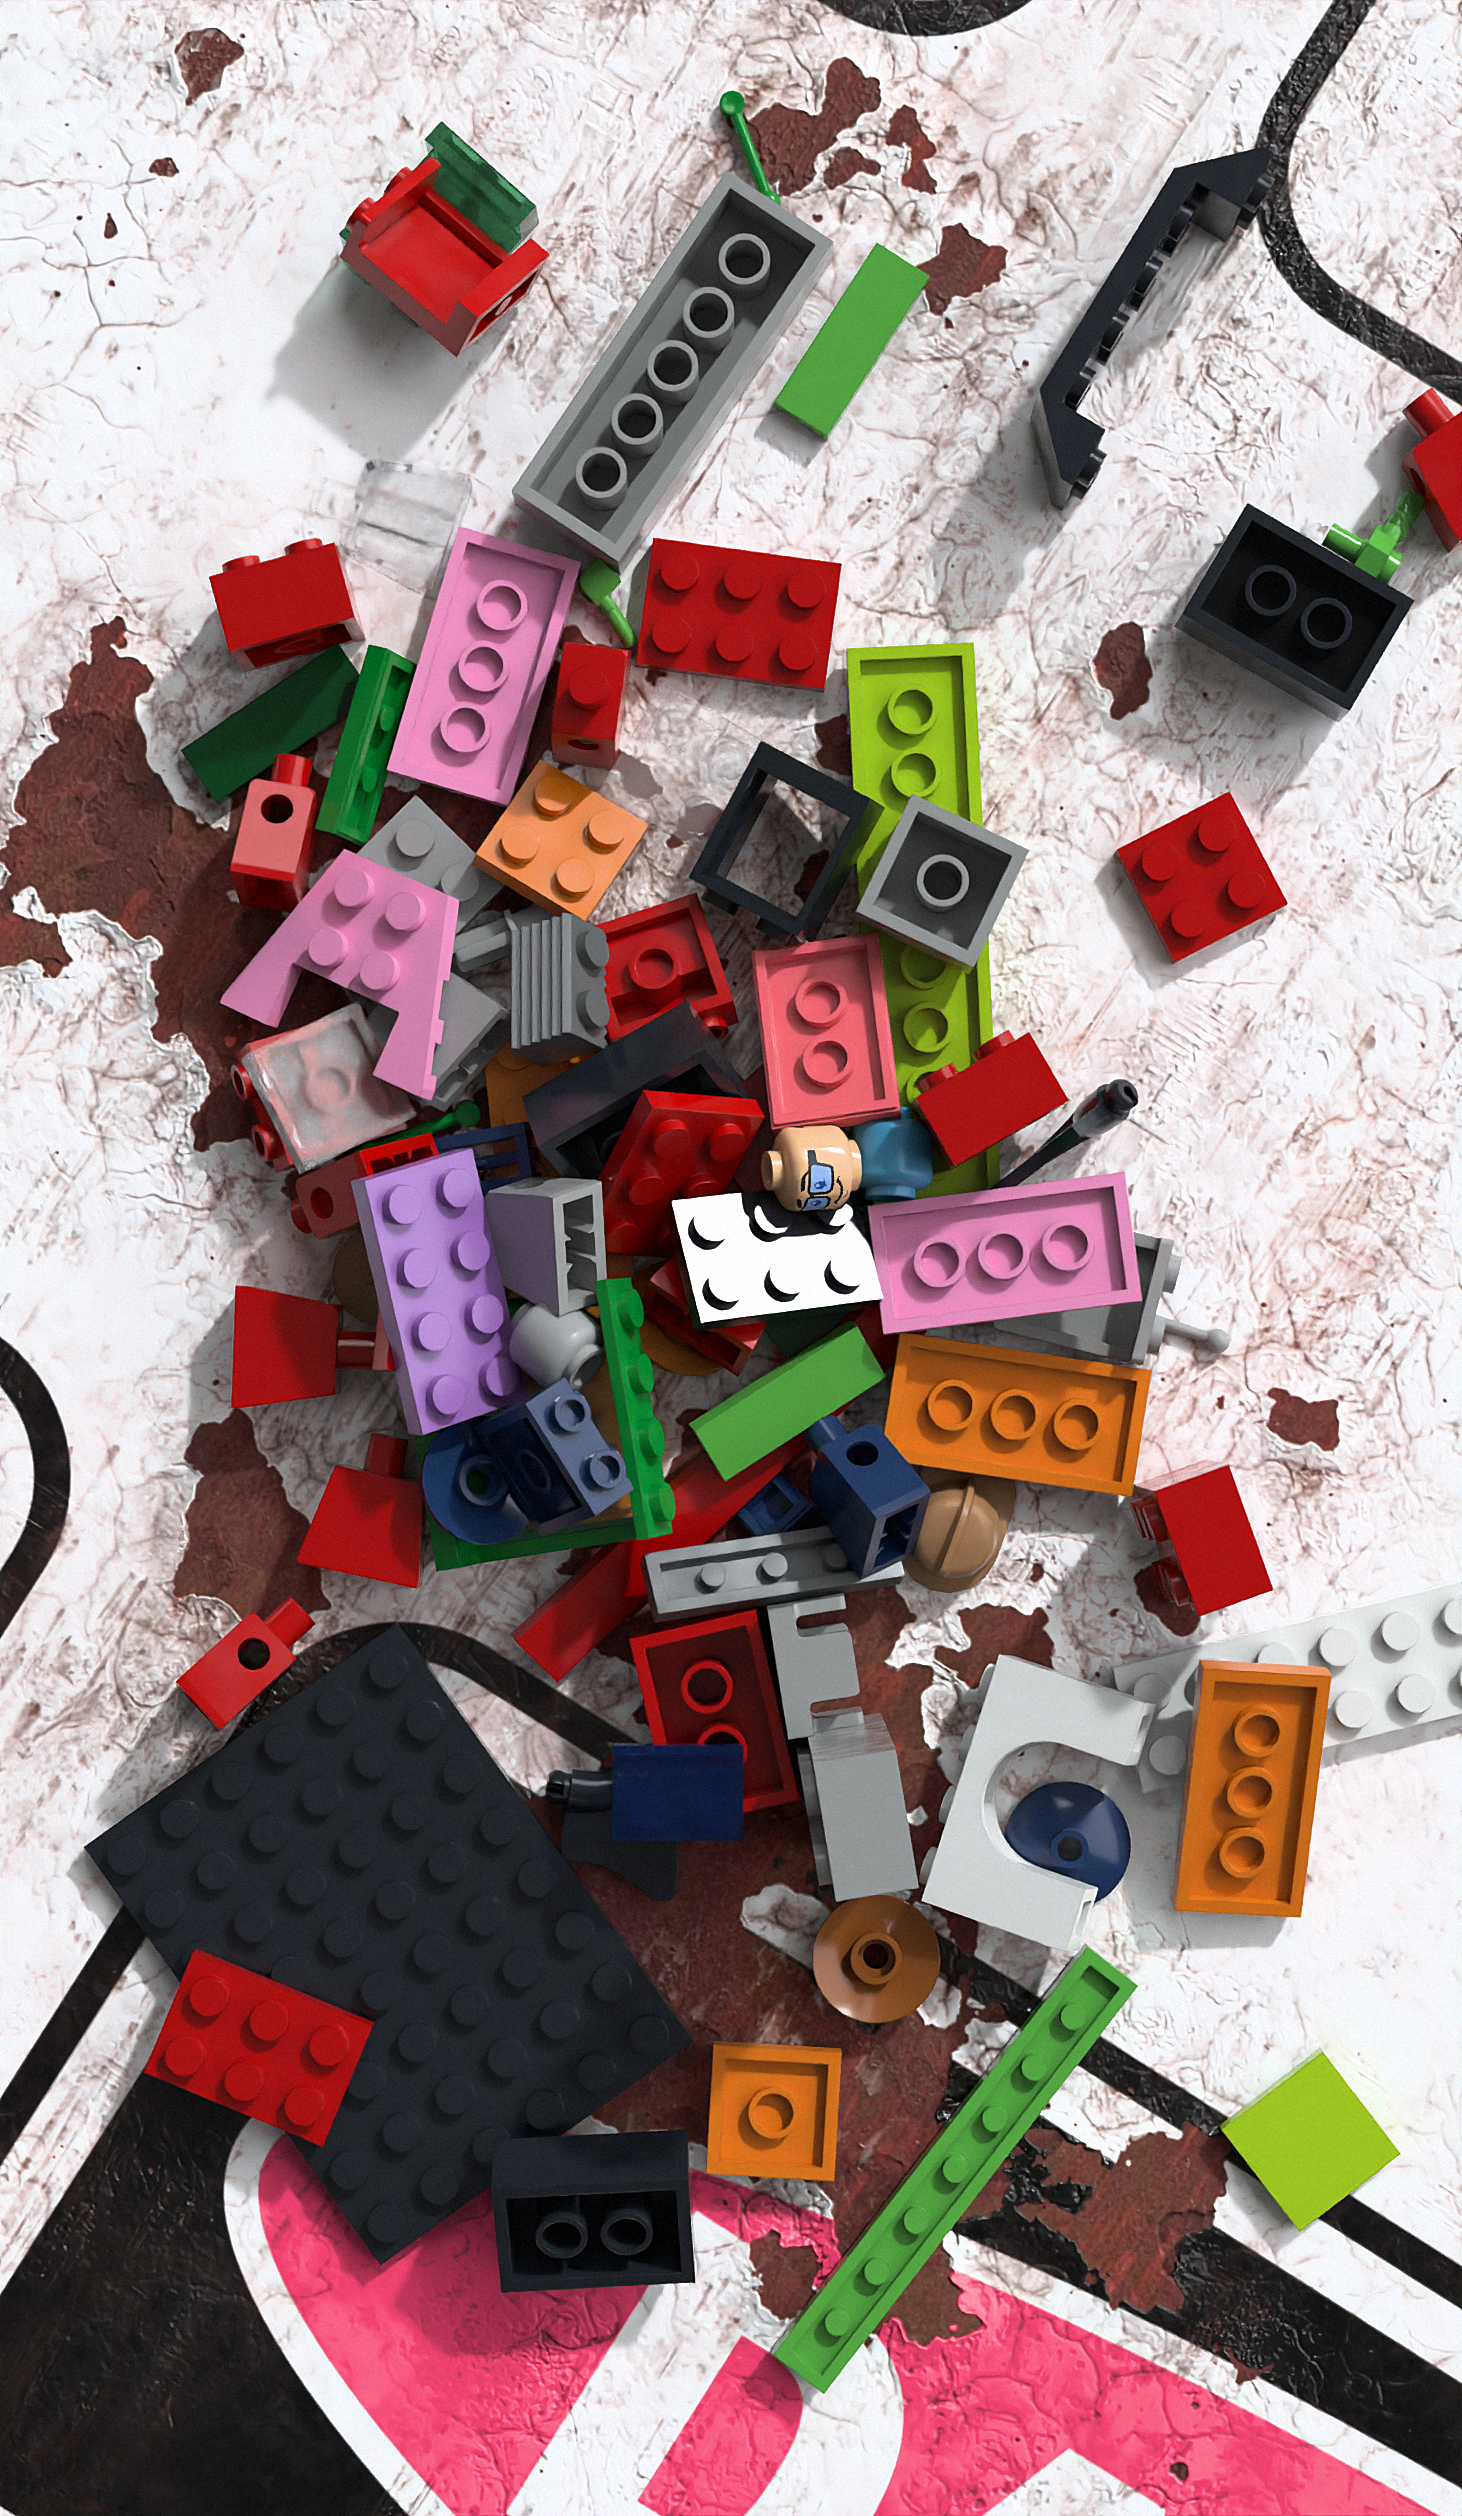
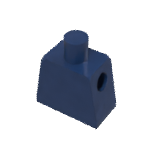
(866, 1494)

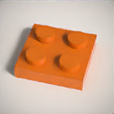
(560, 843)
(773, 2111)

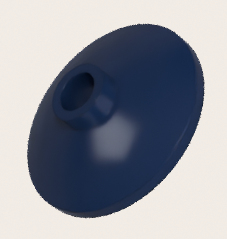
(469, 1517)
(1078, 1812)

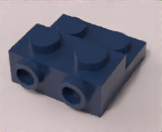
(555, 1457)

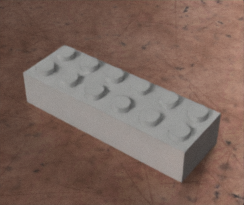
(673, 373)
(857, 1810)

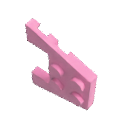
(375, 938)

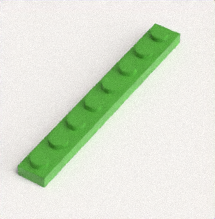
(954, 2168)

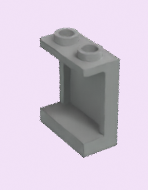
(1119, 1330)

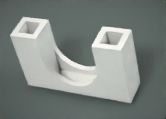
(974, 1865)

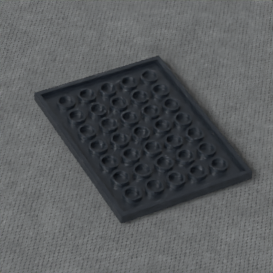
(406, 1879)

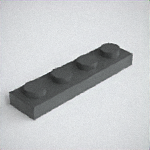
(753, 1574)

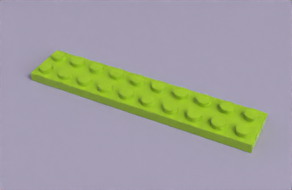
(919, 736)

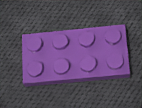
(439, 1290)

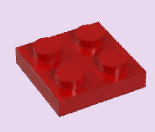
(1201, 877)

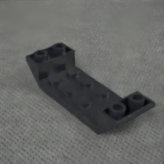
(1208, 194)

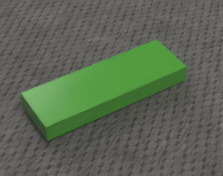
(851, 341)
(787, 1400)

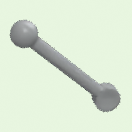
(1215, 1340)

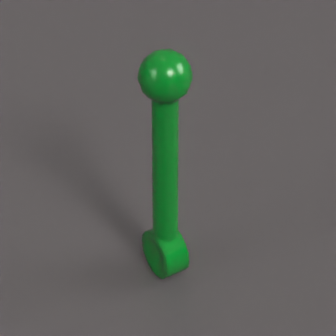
(732, 107)
(465, 1113)

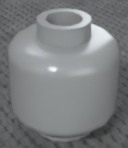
(556, 1345)

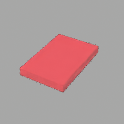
(826, 1033)

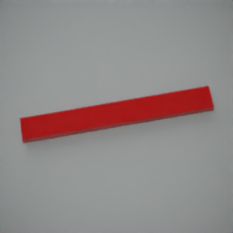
(612, 1579)

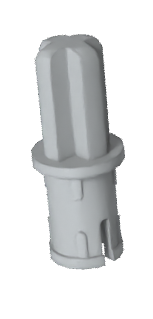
(493, 939)

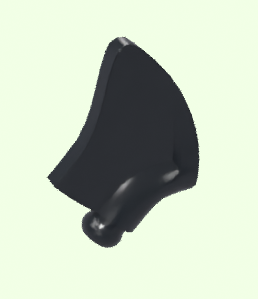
(1093, 1117)
(589, 1833)

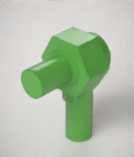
(1376, 553)

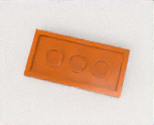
(1016, 1413)
(1250, 1788)

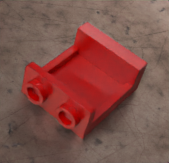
(437, 260)

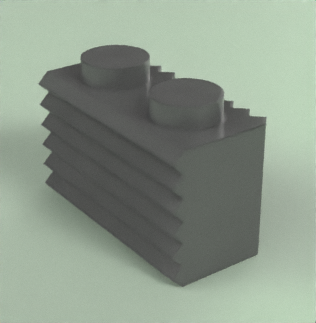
(558, 990)

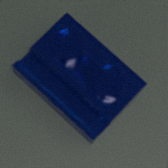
(677, 1792)

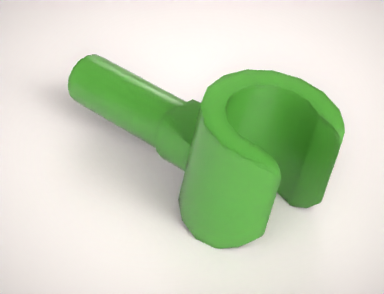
(596, 586)

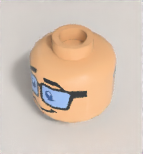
(812, 1167)

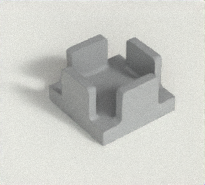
(814, 1666)

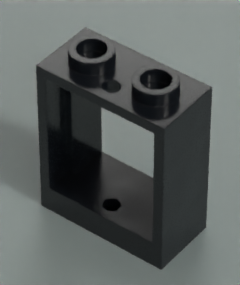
(737, 821)

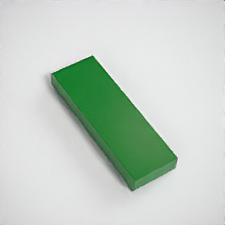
(366, 747)

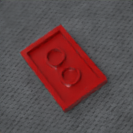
(738, 615)
(667, 1153)
(258, 2047)

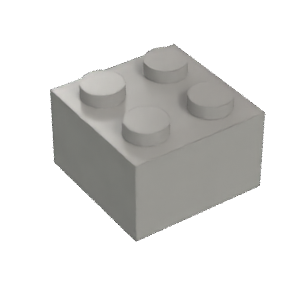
(941, 884)

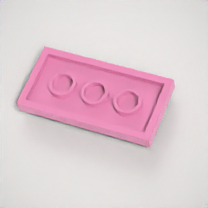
(484, 667)
(1005, 1253)

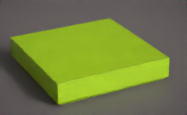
(1309, 2139)

